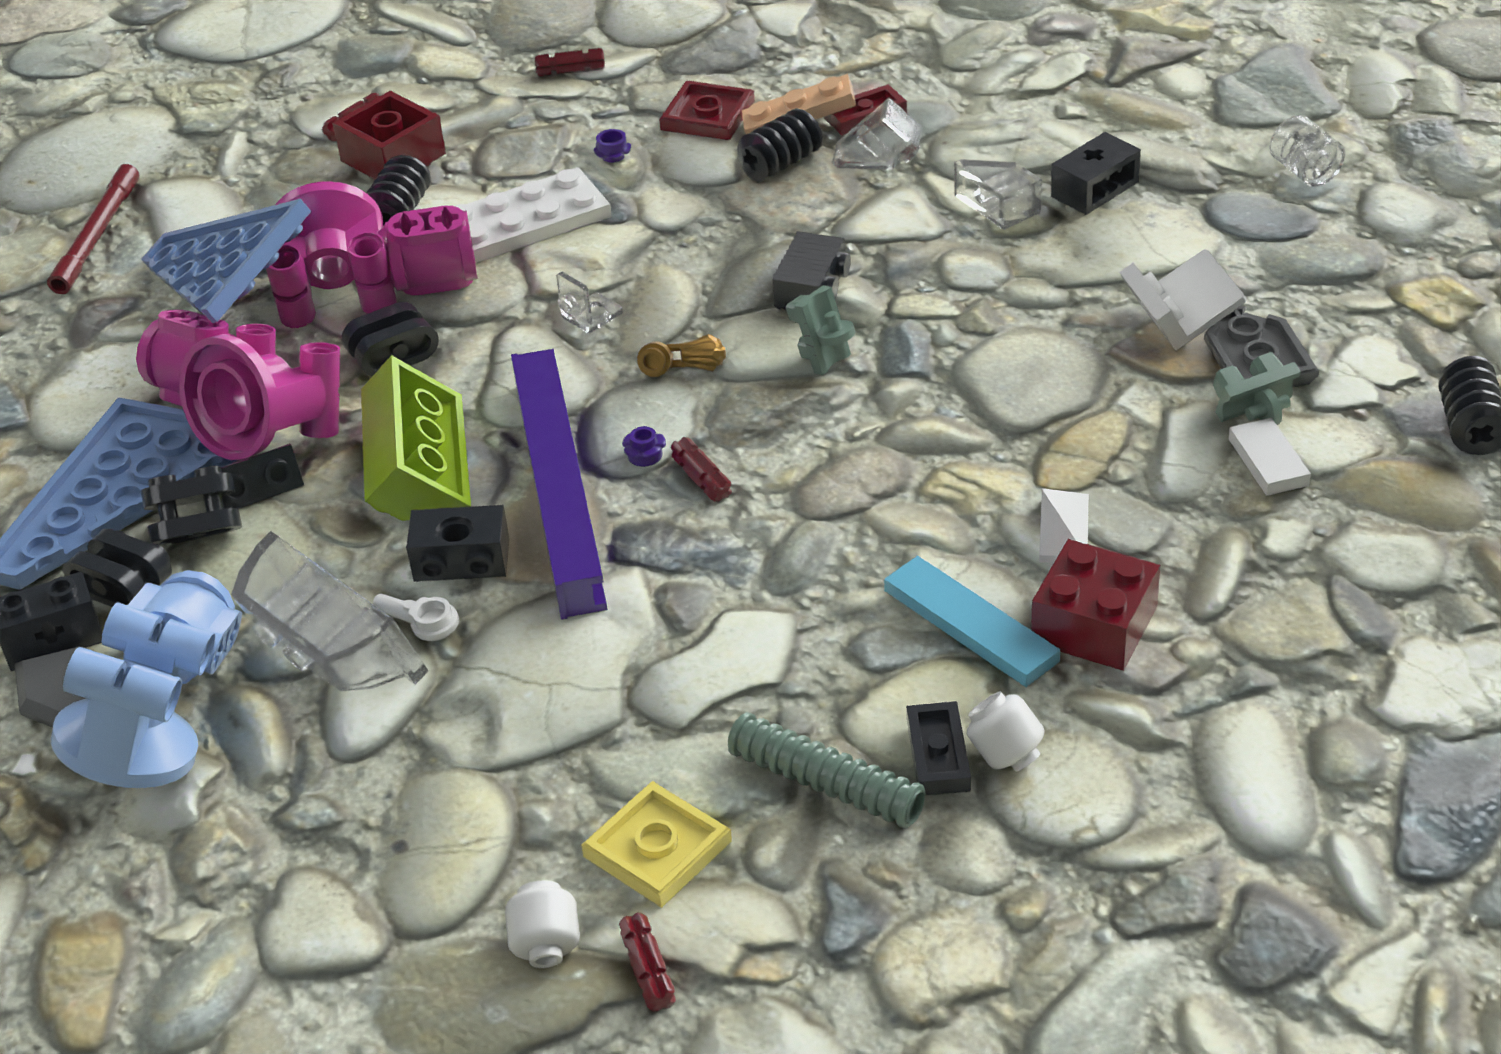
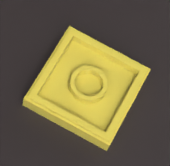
(656, 843)

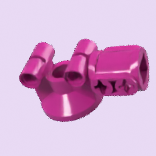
(347, 242)
(237, 385)

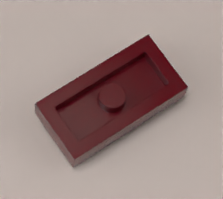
(865, 104)

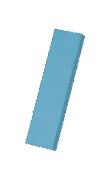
(972, 621)

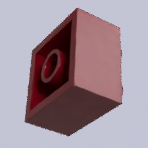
(388, 129)
(1096, 603)

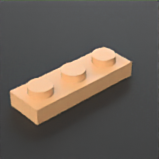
(818, 100)

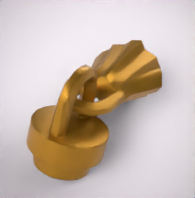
(702, 353)

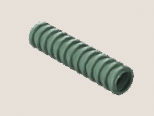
(826, 770)

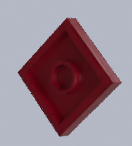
(706, 110)

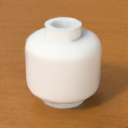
(1005, 731)
(542, 923)

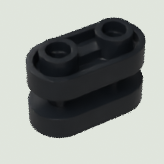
(389, 331)
(207, 486)
(119, 566)

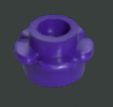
(612, 145)
(644, 446)

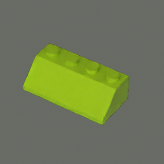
(412, 442)

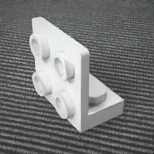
(1187, 298)

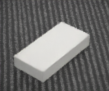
(1269, 456)

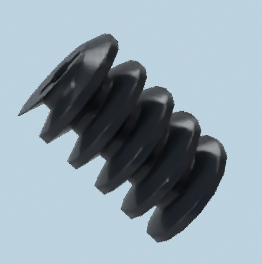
(779, 144)
(399, 185)
(1472, 404)

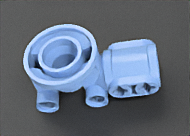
(127, 721)

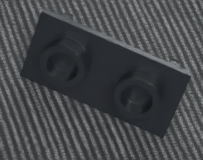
(263, 477)

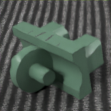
(823, 332)
(1259, 395)

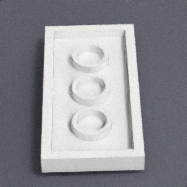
(534, 213)

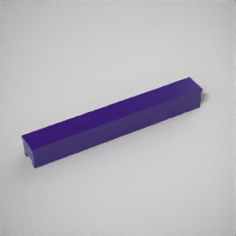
(558, 485)

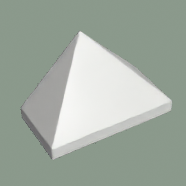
(1062, 518)

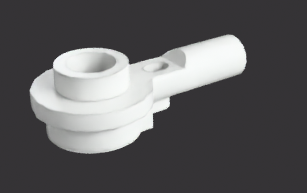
(429, 617)

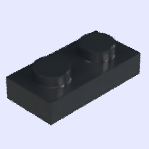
(938, 748)

